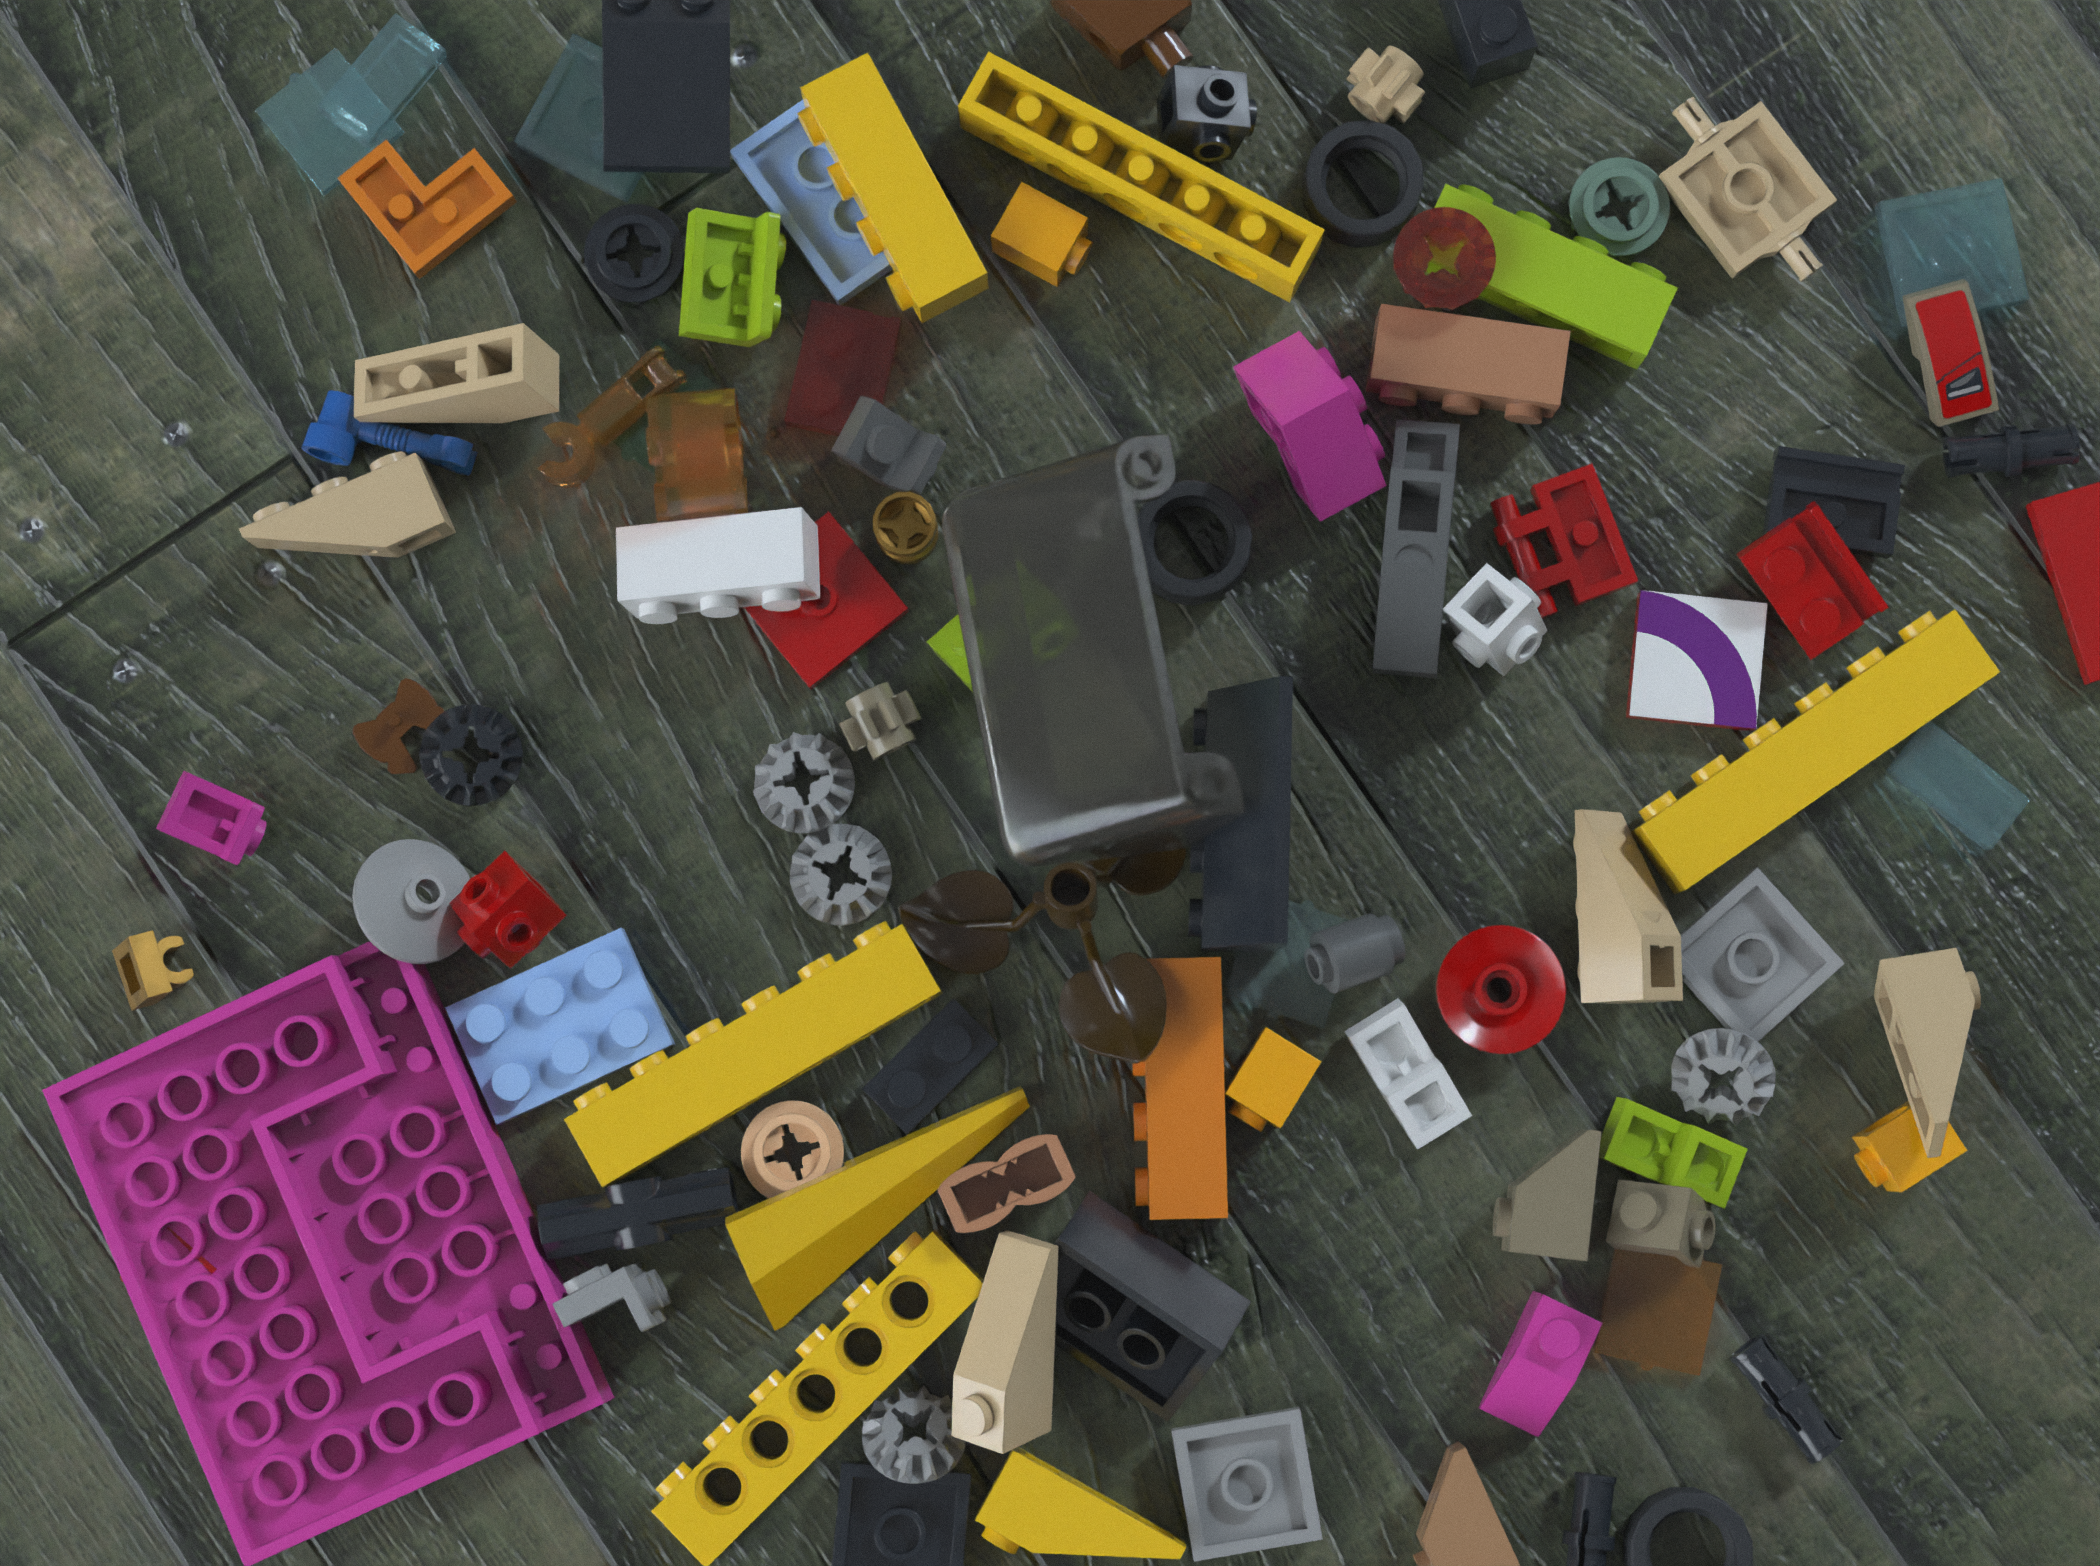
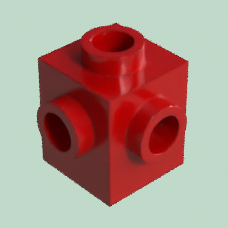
(505, 911)

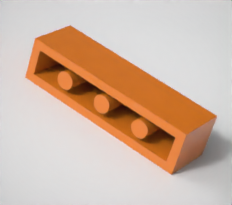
(1185, 1098)

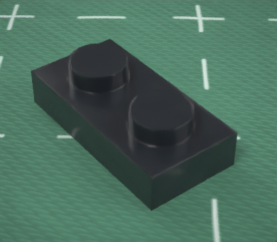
(930, 1066)

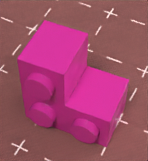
(1314, 423)

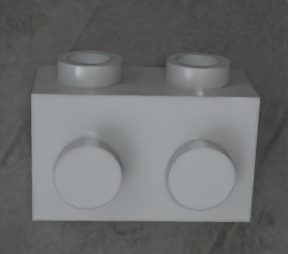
(602, 1288)

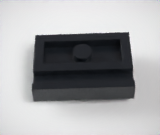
(1853, 493)

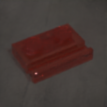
(840, 359)

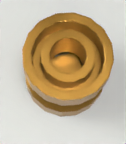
(905, 516)

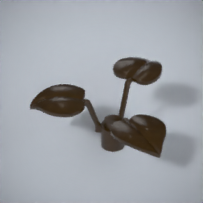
(1106, 1010)

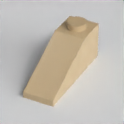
(461, 380)
(1927, 1018)
(1009, 1349)

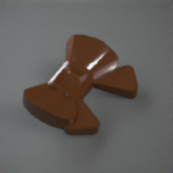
(383, 736)

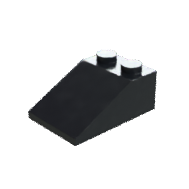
(666, 86)

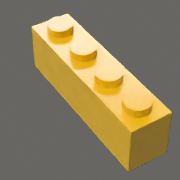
(894, 189)

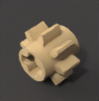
(1385, 85)

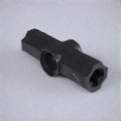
(637, 1213)

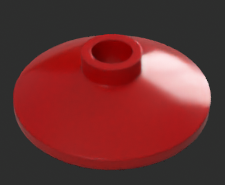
(1533, 981)

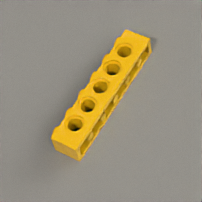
(1139, 177)
(712, 1525)

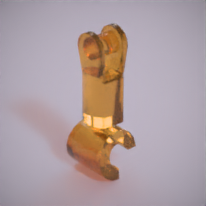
(607, 418)

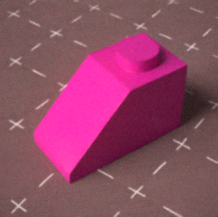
(1539, 1363)

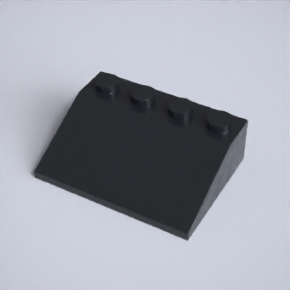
(1248, 858)

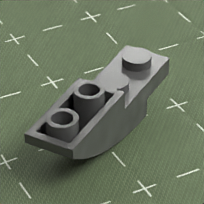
(1416, 548)

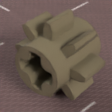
(880, 721)

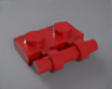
(1581, 534)

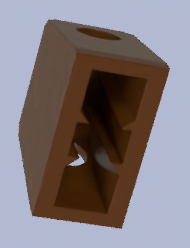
(1132, 28)

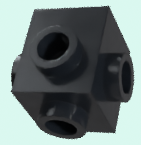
(1205, 112)

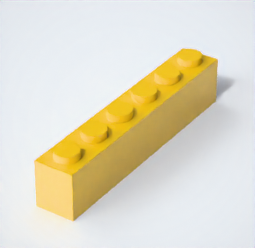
(1813, 751)
(752, 1055)

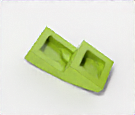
(1670, 1151)

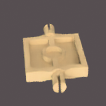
(1747, 189)

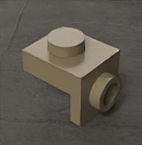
(1661, 1221)

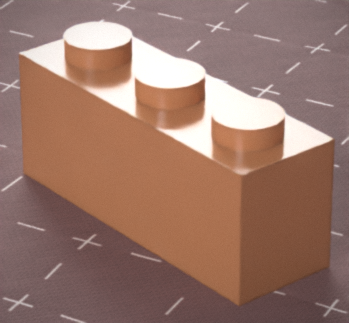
(1467, 363)

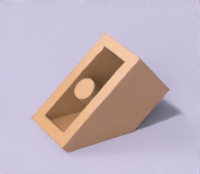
(1460, 1519)

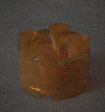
(696, 454)

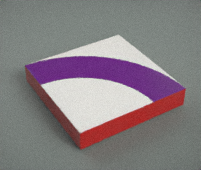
(1696, 660)

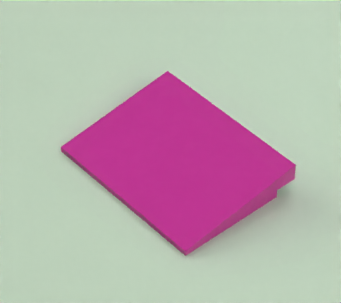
(365, 1236)

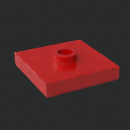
(848, 616)

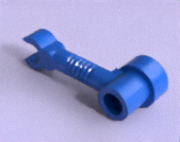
(338, 433)

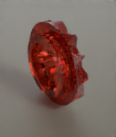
(1445, 229)

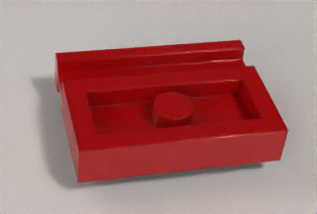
(1812, 580)

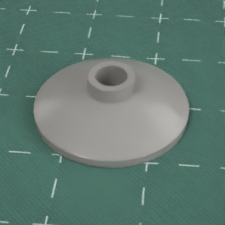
(392, 912)

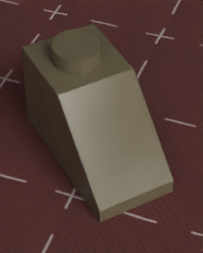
(1552, 1202)

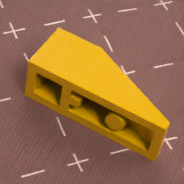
(1058, 1514)

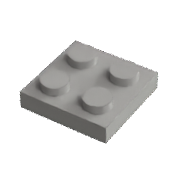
(1754, 957)
(1246, 1484)

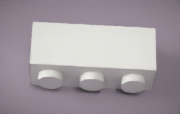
(718, 565)

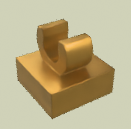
(143, 969)

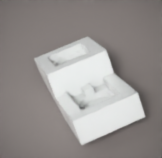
(1408, 1073)

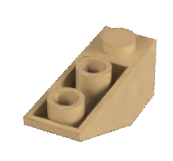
(372, 515)
(1623, 923)

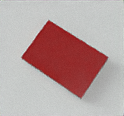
(2070, 547)

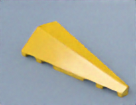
(819, 1229)

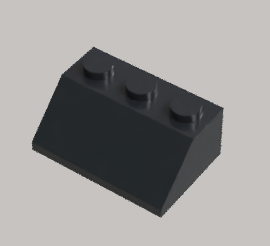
(1139, 1307)

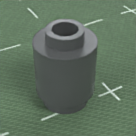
(1354, 952)

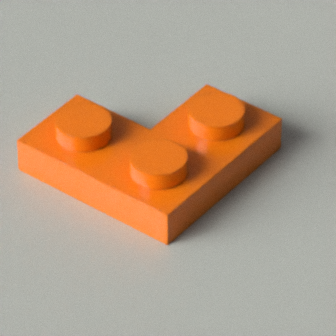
(427, 220)

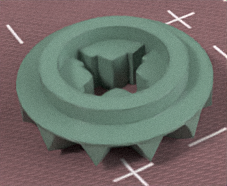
(1628, 181)

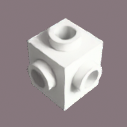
(1495, 620)

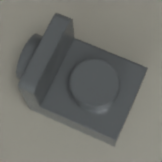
(888, 447)

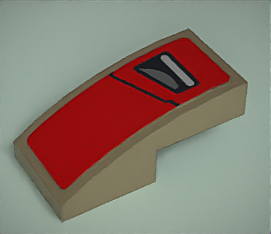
(1951, 352)

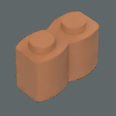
(991, 1189)

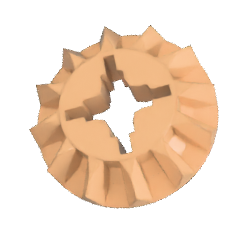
(766, 1136)

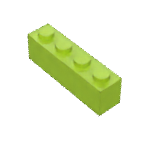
(1563, 280)

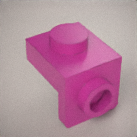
(213, 819)

